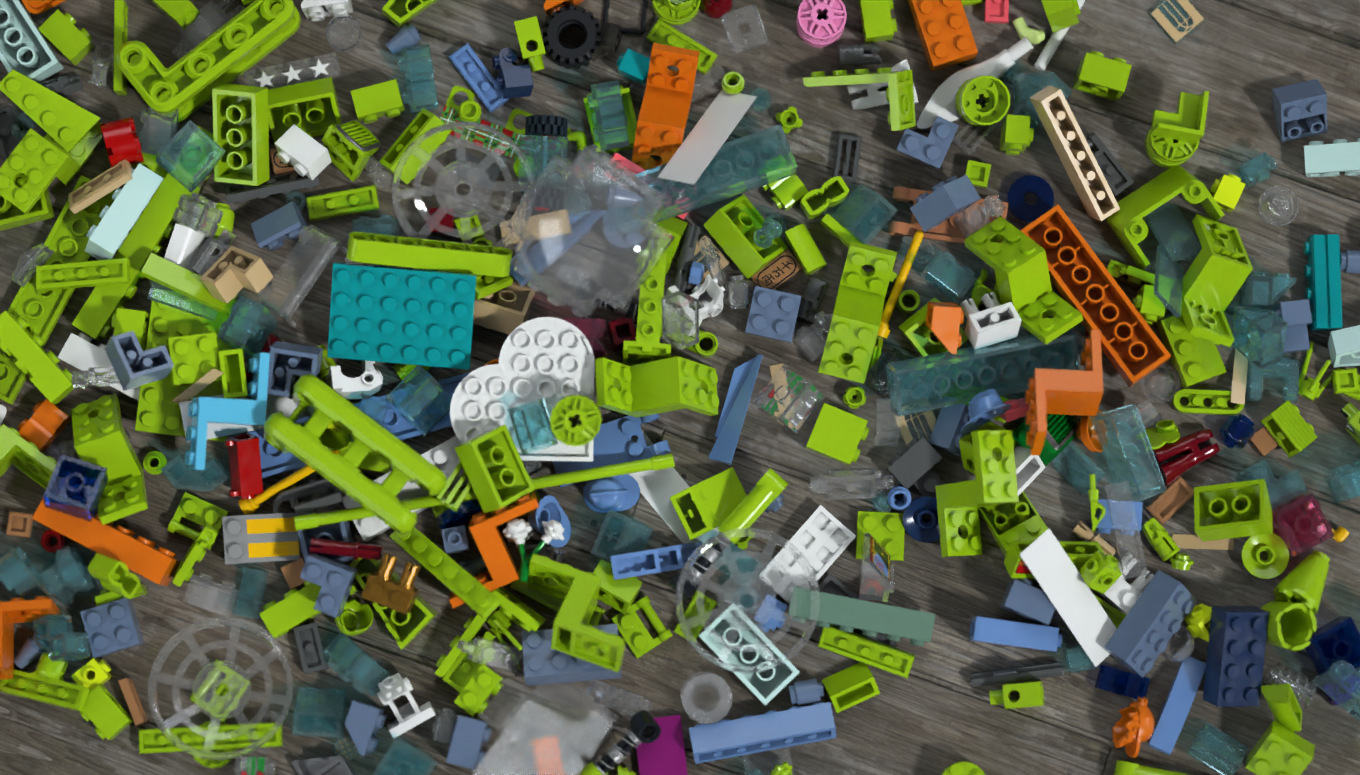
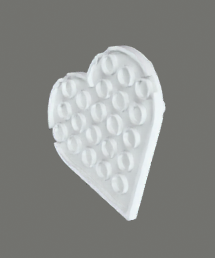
(536, 362)

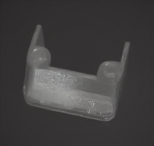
(299, 272)

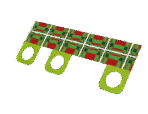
(450, 115)

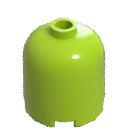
(1289, 625)

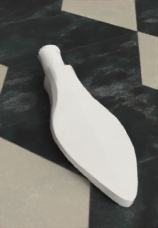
(943, 99)

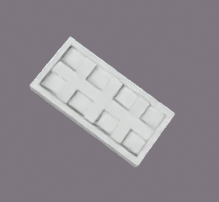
(820, 541)

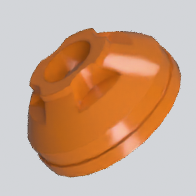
(1087, 434)

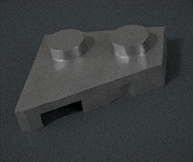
(324, 766)

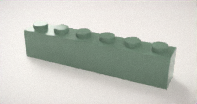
(867, 616)

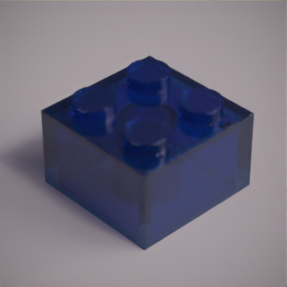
(75, 487)
(1335, 642)

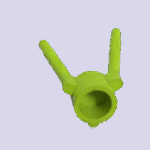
(1310, 388)
(500, 625)

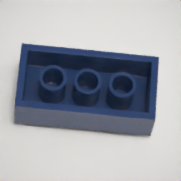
(1235, 656)

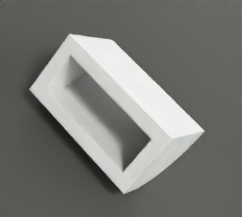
(184, 245)
(1027, 467)

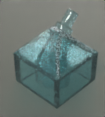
(1029, 84)

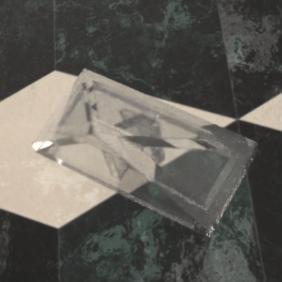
(27, 262)

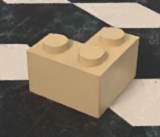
(233, 272)

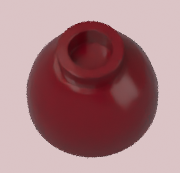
(716, 8)

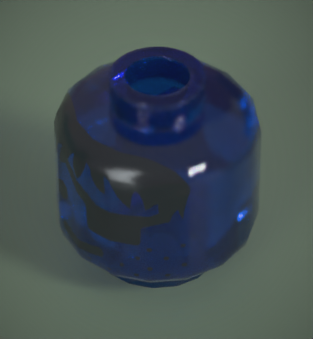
(1237, 431)

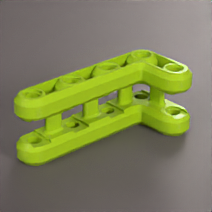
(212, 62)
(342, 471)

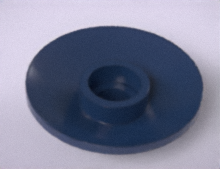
(916, 526)

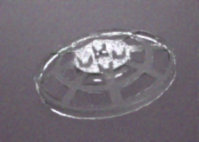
(458, 173)
(763, 600)
(210, 678)

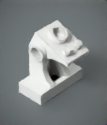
(709, 297)
(353, 388)
(410, 713)

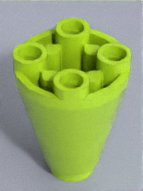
(1305, 582)

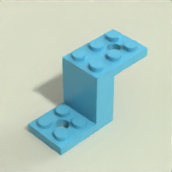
(227, 411)

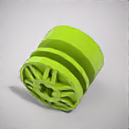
(996, 100)
(1166, 153)
(589, 415)

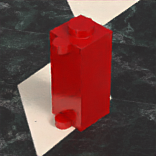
(244, 466)

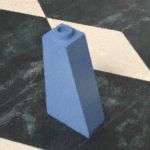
(1014, 634)

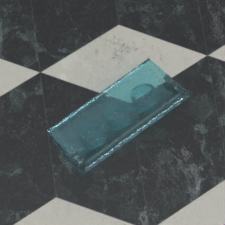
(1129, 451)

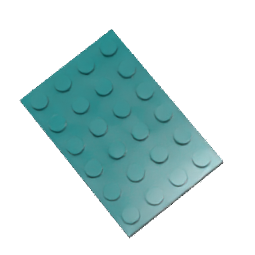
(401, 315)

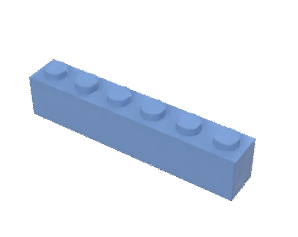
(762, 732)

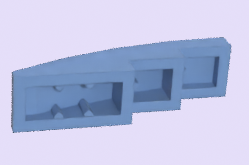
(652, 560)
(1177, 705)

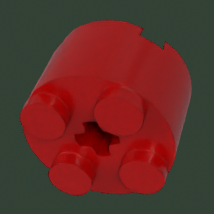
(121, 141)

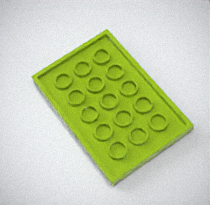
(155, 406)

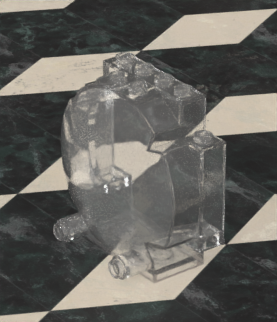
(588, 232)

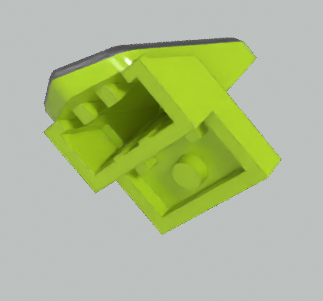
(350, 147)

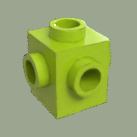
(1100, 571)

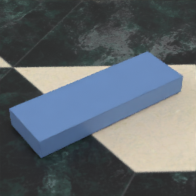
(478, 77)

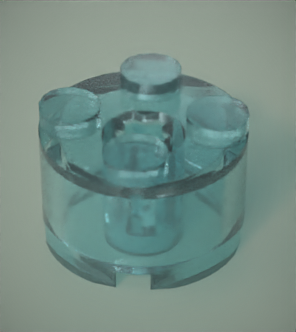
(18, 574)

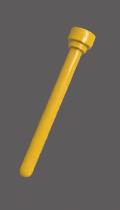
(899, 283)
(250, 506)

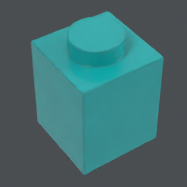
(633, 66)

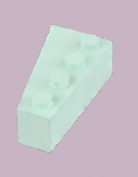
(1331, 159)

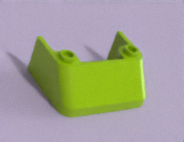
(1129, 221)

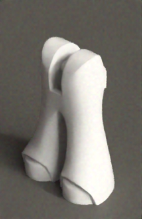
(875, 97)

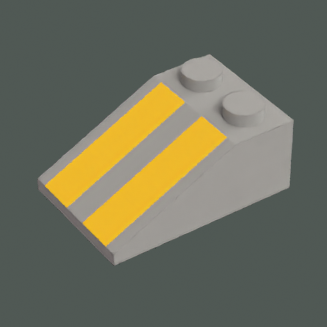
(260, 538)

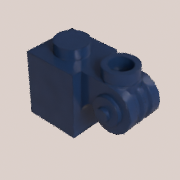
(512, 79)

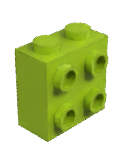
(837, 435)

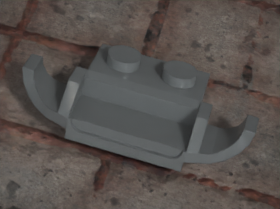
(309, 495)

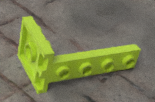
(898, 94)
(647, 343)
(510, 606)

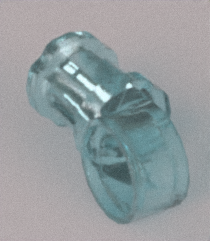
(771, 230)

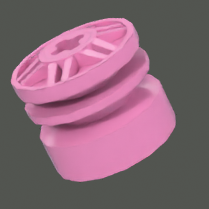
(822, 32)

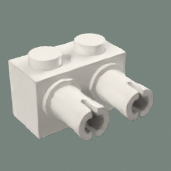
(990, 325)
(1124, 595)

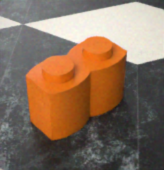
(44, 424)

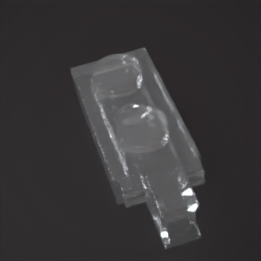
(94, 376)
(492, 653)

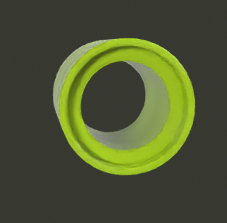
(906, 310)

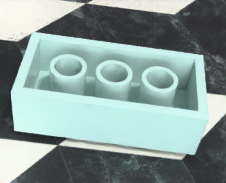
(24, 45)
(763, 684)

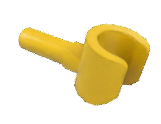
(1340, 534)

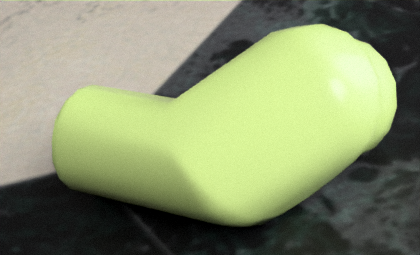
(1033, 35)

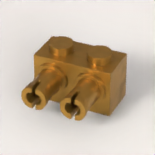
(391, 593)

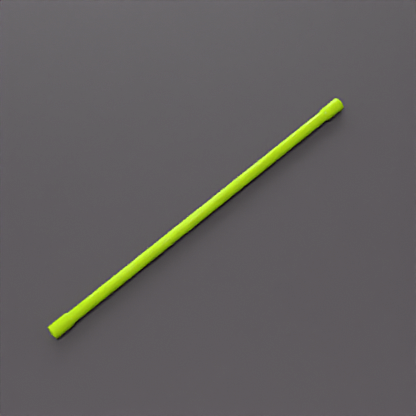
(654, 463)

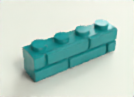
(1324, 281)

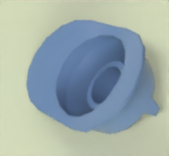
(983, 409)
(611, 493)
(550, 510)

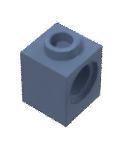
(456, 539)

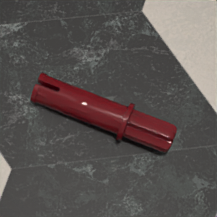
(346, 549)

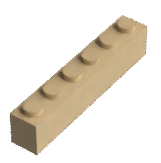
(1074, 153)

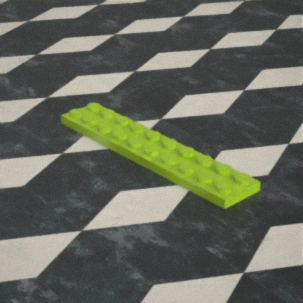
(44, 308)

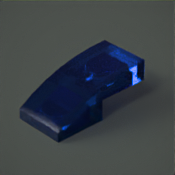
(1122, 682)

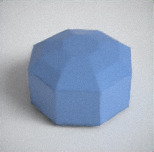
(696, 273)

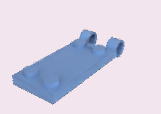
(615, 445)

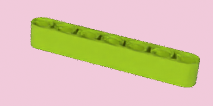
(429, 254)

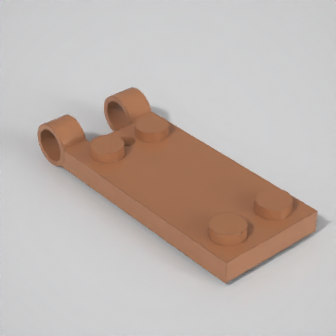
(945, 232)

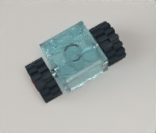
(542, 140)

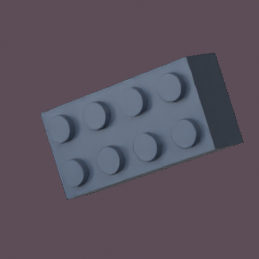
(1151, 623)
(551, 666)

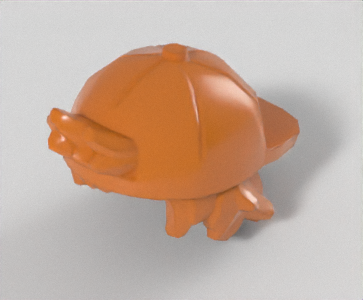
(1134, 727)

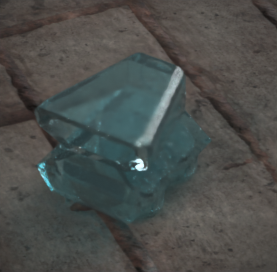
(66, 576)

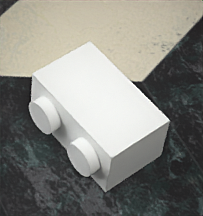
(302, 152)

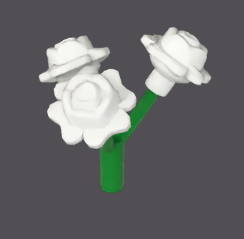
(519, 531)

